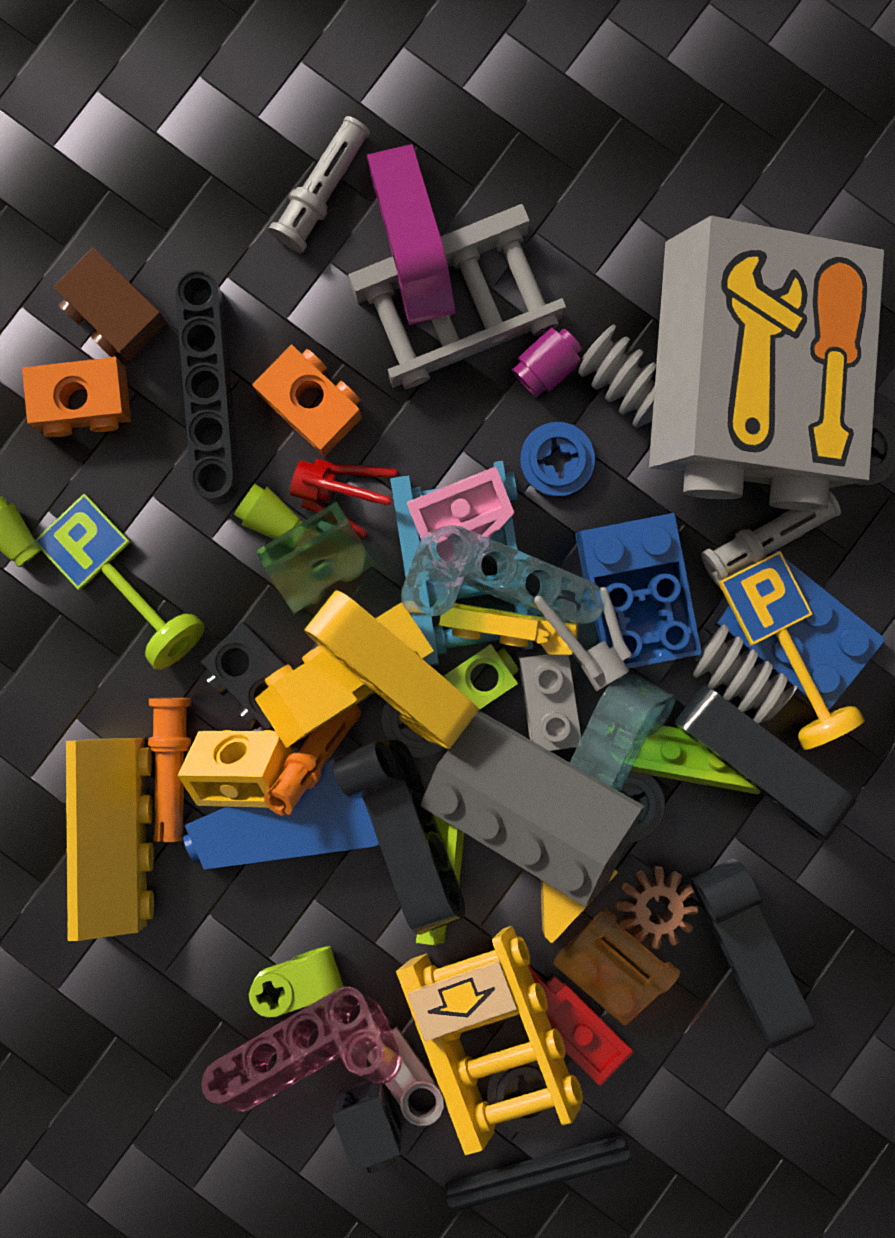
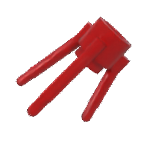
(316, 483)

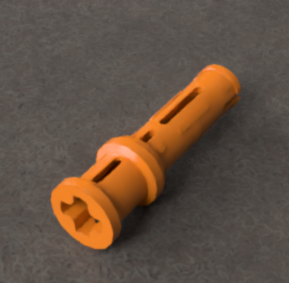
(169, 744)

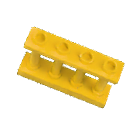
(459, 1073)

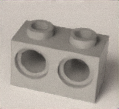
(549, 699)

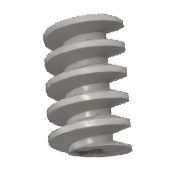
(622, 374)
(741, 677)

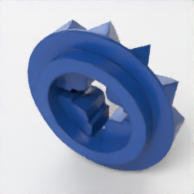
(570, 442)

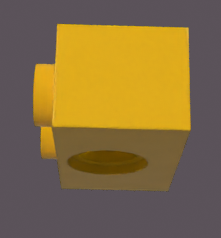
(233, 767)

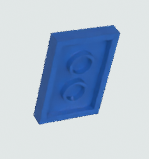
(830, 641)

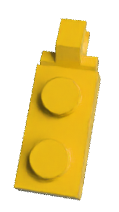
(513, 628)

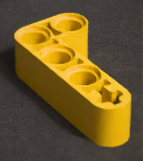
(392, 670)

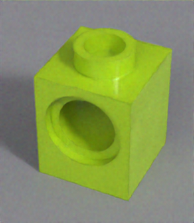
(499, 661)

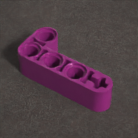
(412, 234)

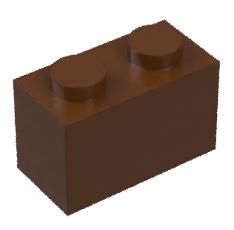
(110, 305)

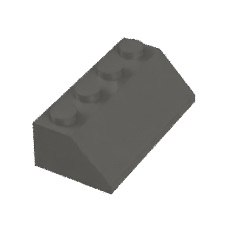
(533, 808)

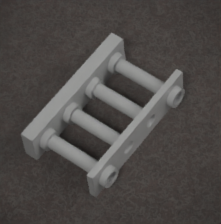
(462, 250)

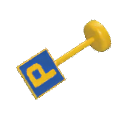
(765, 604)

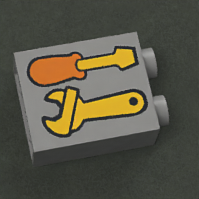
(766, 362)

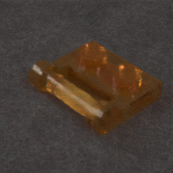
(608, 975)

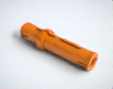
(304, 768)

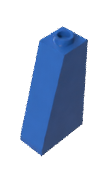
(318, 824)

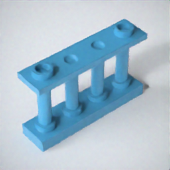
(409, 540)

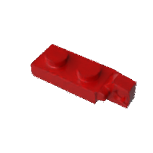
(583, 1031)

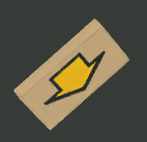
(462, 1000)

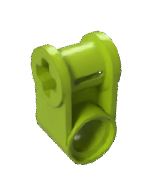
(303, 980)

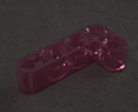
(243, 1078)

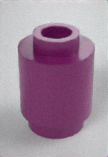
(548, 361)

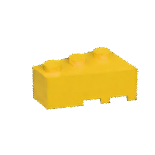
(324, 688)

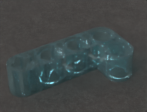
(507, 584)
(619, 726)

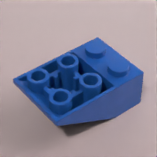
(647, 586)

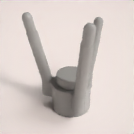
(599, 663)

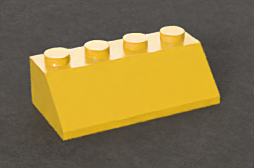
(108, 837)

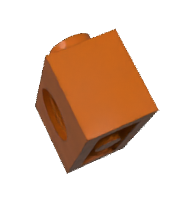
(286, 381)
(51, 385)

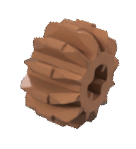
(672, 900)

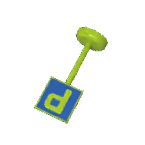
(83, 545)

